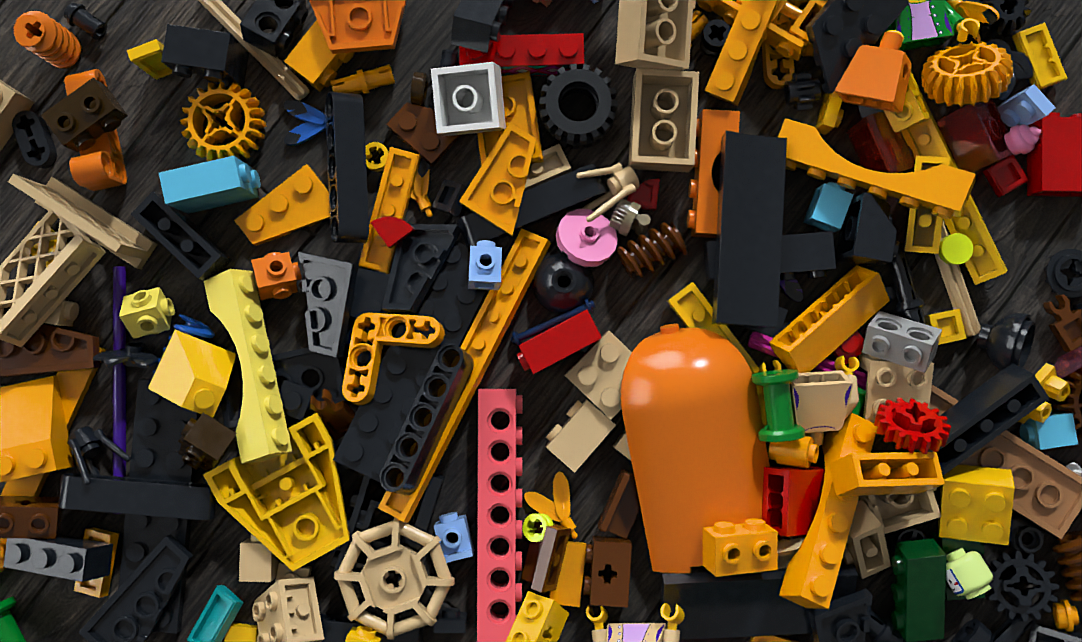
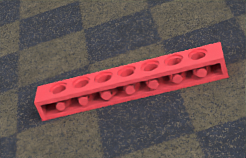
(490, 625)

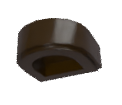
(419, 88)

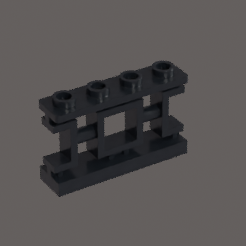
(363, 518)

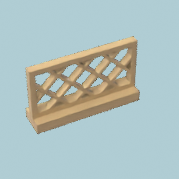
(90, 218)
(48, 285)

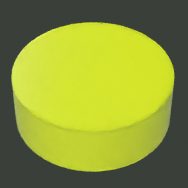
(955, 249)

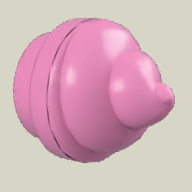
(1022, 139)

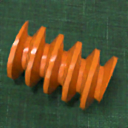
(47, 39)

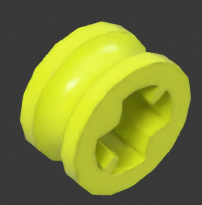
(529, 530)

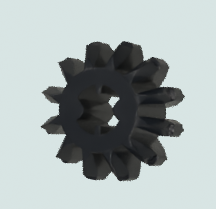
(1011, 18)

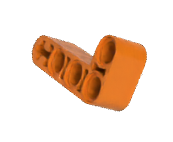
(102, 163)

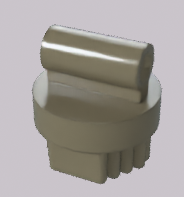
(627, 217)

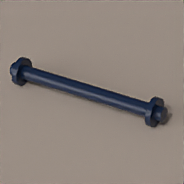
(517, 338)

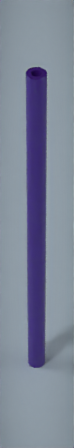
(119, 372)

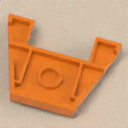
(359, 23)

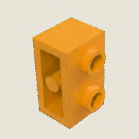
(740, 548)

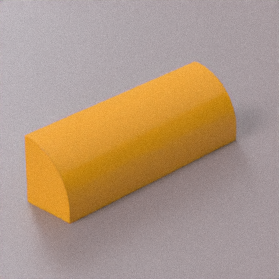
(830, 320)

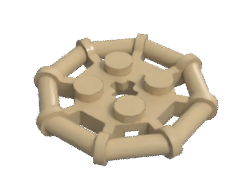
(387, 596)

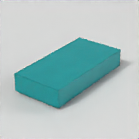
(216, 616)

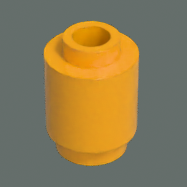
(795, 453)

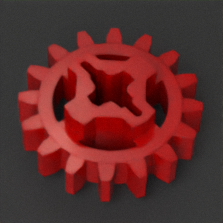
(912, 425)

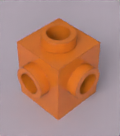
(276, 275)

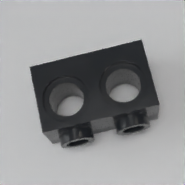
(268, 15)

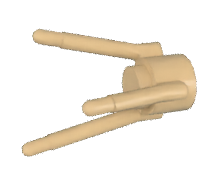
(622, 183)

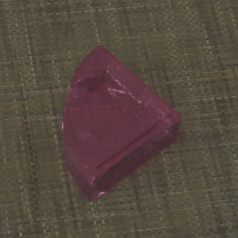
(1068, 363)

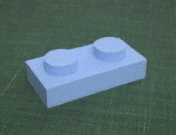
(1025, 107)

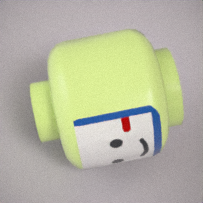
(967, 573)

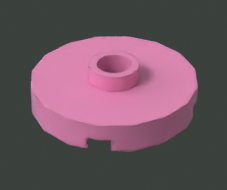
(581, 248)

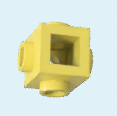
(146, 312)

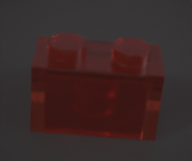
(975, 135)
(880, 146)

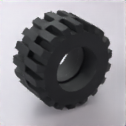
(585, 83)

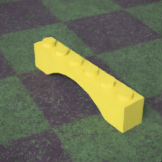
(262, 421)

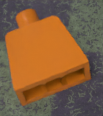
(877, 76)

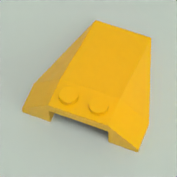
(288, 500)

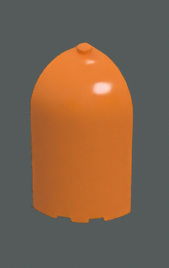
(691, 440)

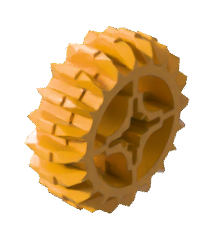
(967, 74)
(231, 112)

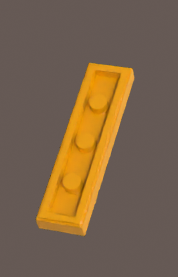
(391, 201)

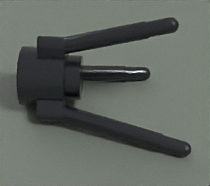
(86, 445)

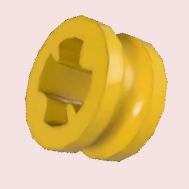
(379, 147)

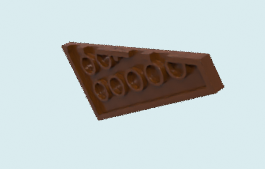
(49, 351)

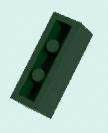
(919, 590)

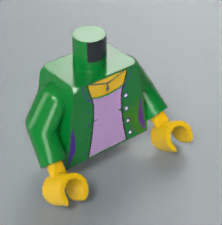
(931, 24)

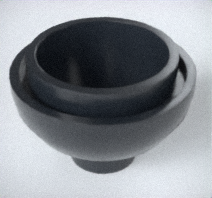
(560, 299)
(1008, 340)

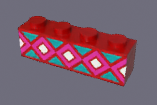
(531, 52)

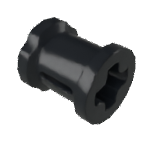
(716, 29)

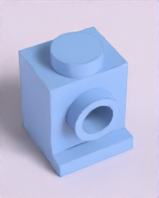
(485, 276)
(458, 524)

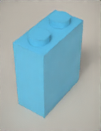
(209, 184)

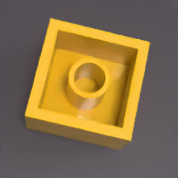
(976, 504)

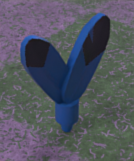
(314, 122)

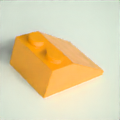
(32, 429)

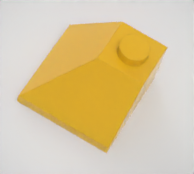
(193, 373)

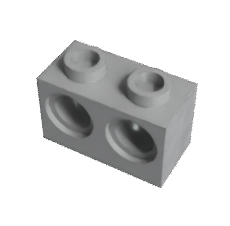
(901, 341)

